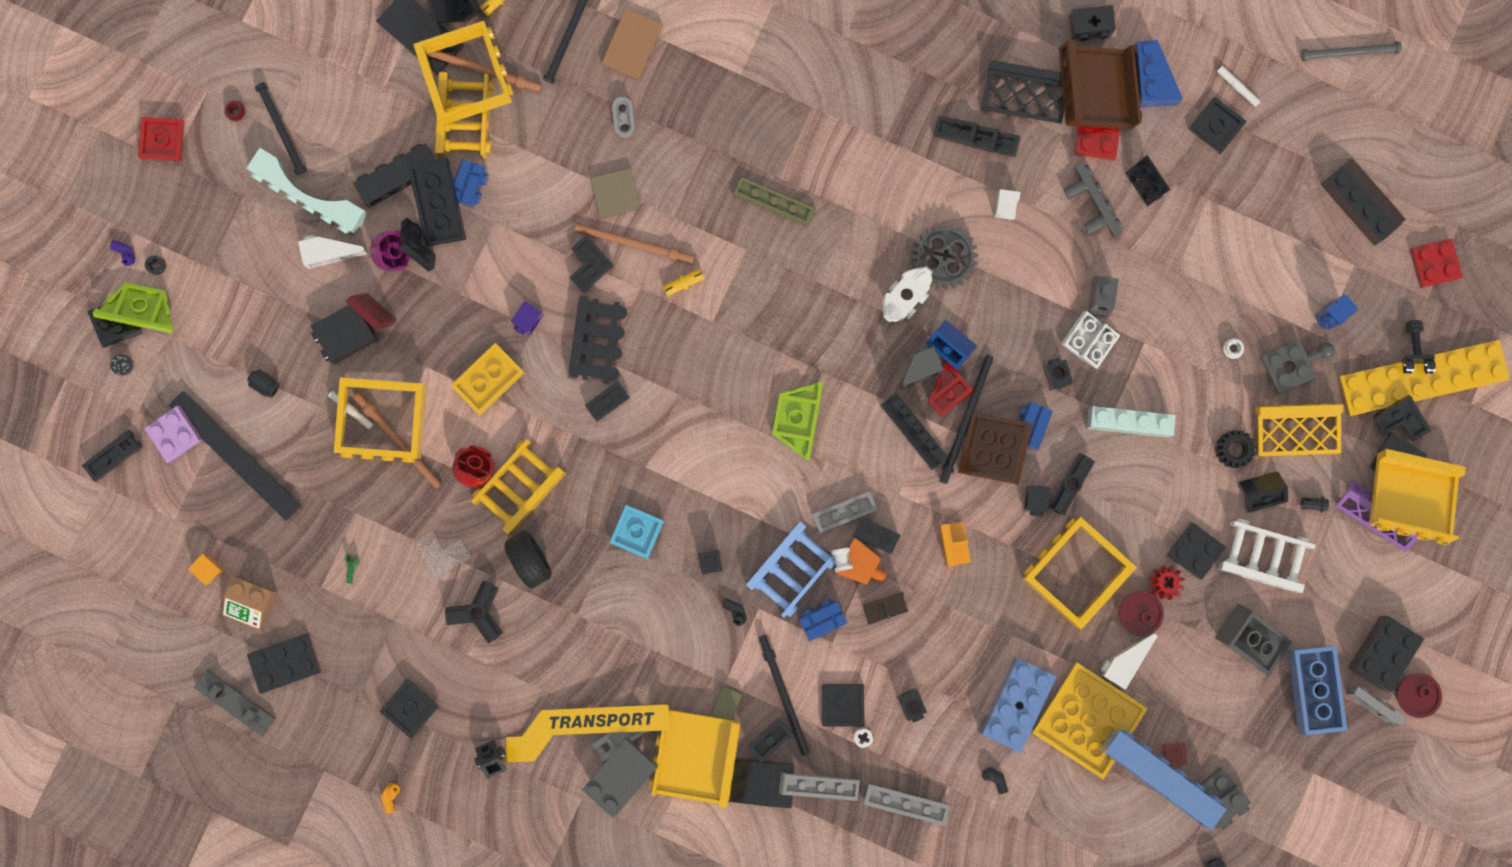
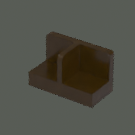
(885, 608)

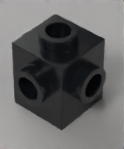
(490, 759)

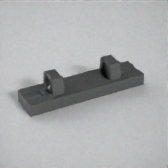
(235, 703)

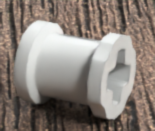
(842, 559)
(864, 743)

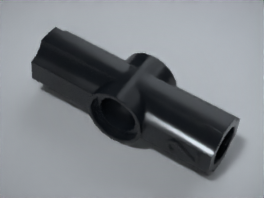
(1064, 495)

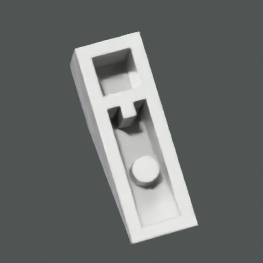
(322, 251)
(1124, 664)

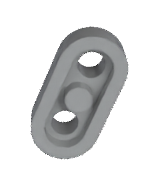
(623, 118)

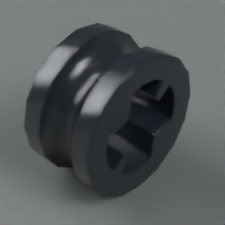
(158, 270)

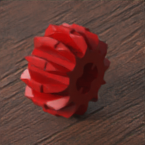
(1166, 591)

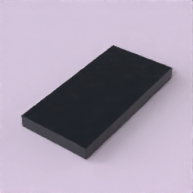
(412, 24)
(437, 202)

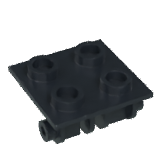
(1147, 181)

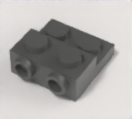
(1226, 790)

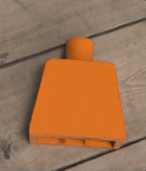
(864, 564)

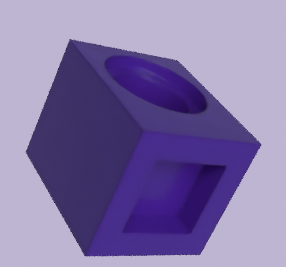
(526, 319)

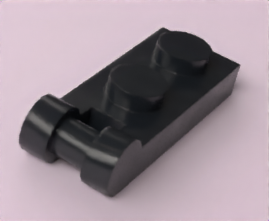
(111, 456)

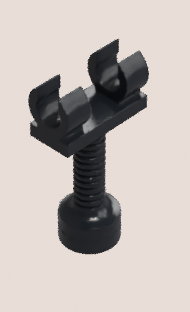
(1414, 328)

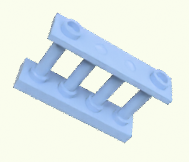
(772, 566)

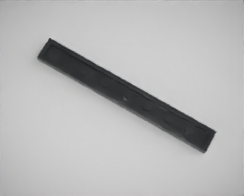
(237, 457)

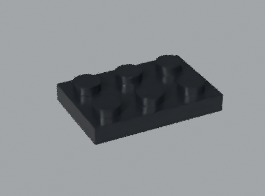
(283, 663)

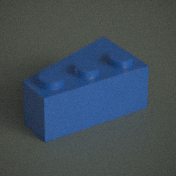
(1155, 78)

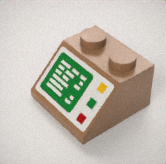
(247, 602)

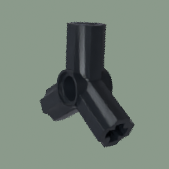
(464, 613)

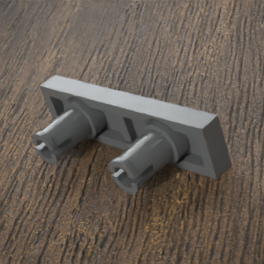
(1105, 217)

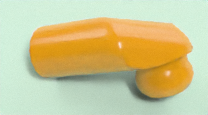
(388, 796)

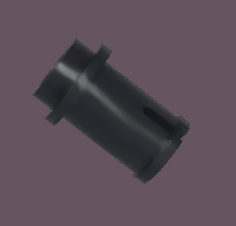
(1320, 504)

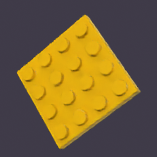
(1084, 717)

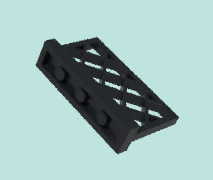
(1023, 73)

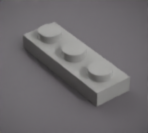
(844, 512)

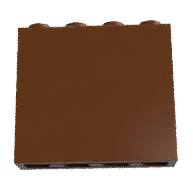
(1099, 86)

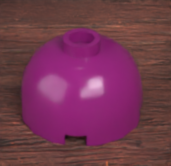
(386, 252)

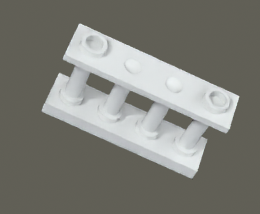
(1251, 571)

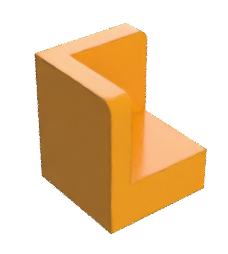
(206, 569)

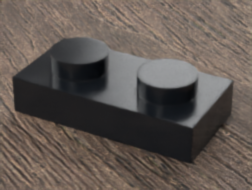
(607, 401)

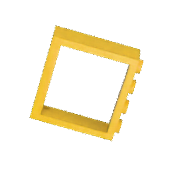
(452, 38)
(386, 455)
(1094, 606)

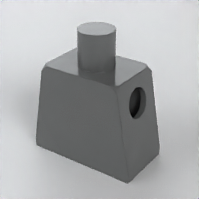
(1102, 295)

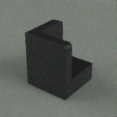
(710, 562)

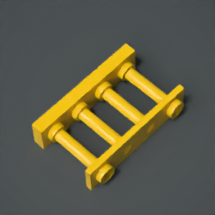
(444, 144)
(525, 506)

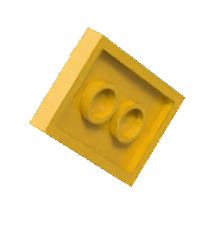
(487, 379)

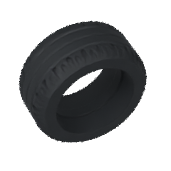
(527, 559)

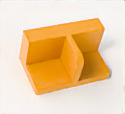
(954, 544)

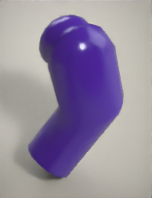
(126, 252)

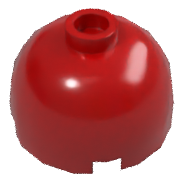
(473, 466)

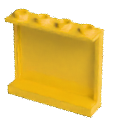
(1415, 496)
(696, 758)

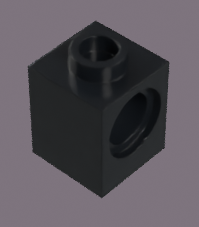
(1053, 382)
(1037, 500)
(905, 698)

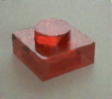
(1175, 753)

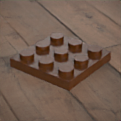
(995, 448)

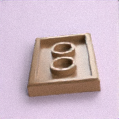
(632, 44)

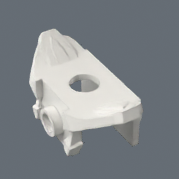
(916, 280)

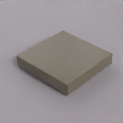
(615, 193)

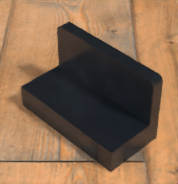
(1264, 491)

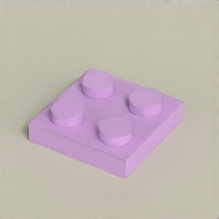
(173, 434)

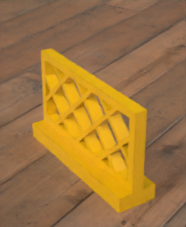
(1299, 411)

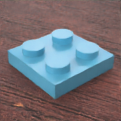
(636, 531)

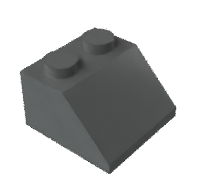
(922, 366)

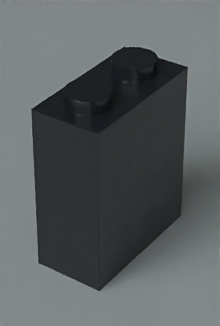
(342, 334)

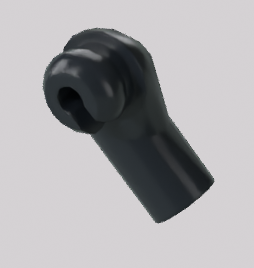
(737, 611)
(996, 777)

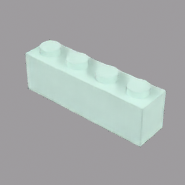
(1131, 421)

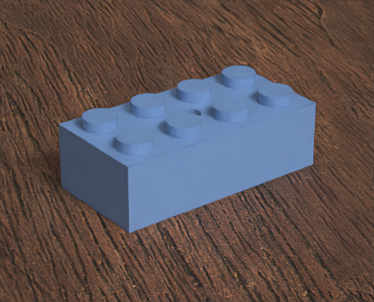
(1321, 710)
(1007, 723)

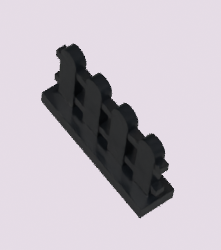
(595, 350)
(913, 431)

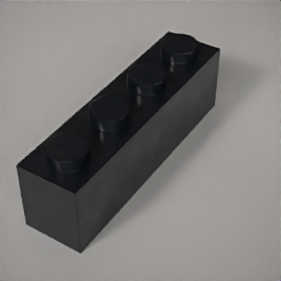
(392, 177)

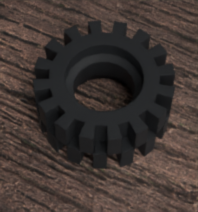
(1244, 440)

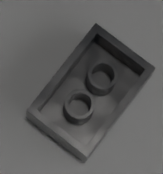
(1386, 653)

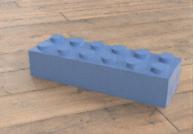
(1166, 781)

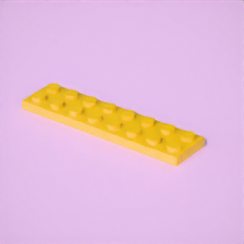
(1454, 372)

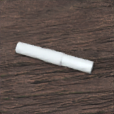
(1238, 86)
(353, 412)

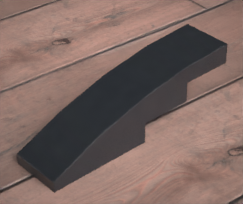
(977, 136)

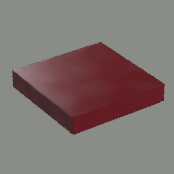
(371, 311)

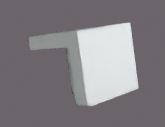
(1006, 204)

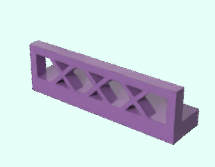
(1363, 497)

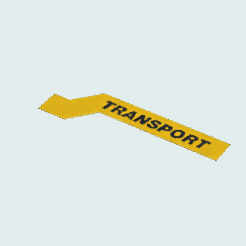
(584, 721)

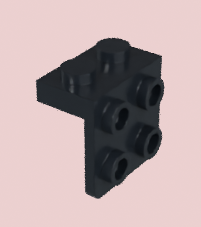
(454, 10)

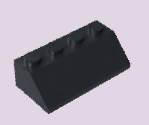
(1363, 202)

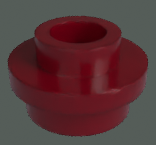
(235, 105)

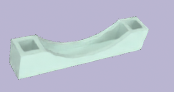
(343, 213)

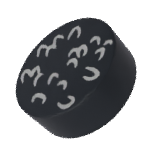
(121, 365)

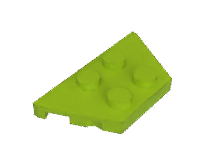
(138, 307)
(797, 418)

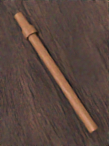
(520, 81)
(672, 253)
(371, 411)

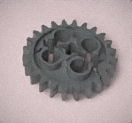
(948, 238)

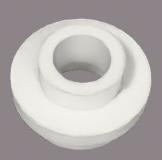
(1239, 348)

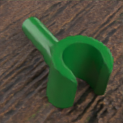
(351, 566)

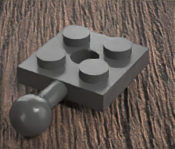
(1301, 361)

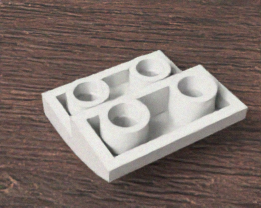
(1090, 339)

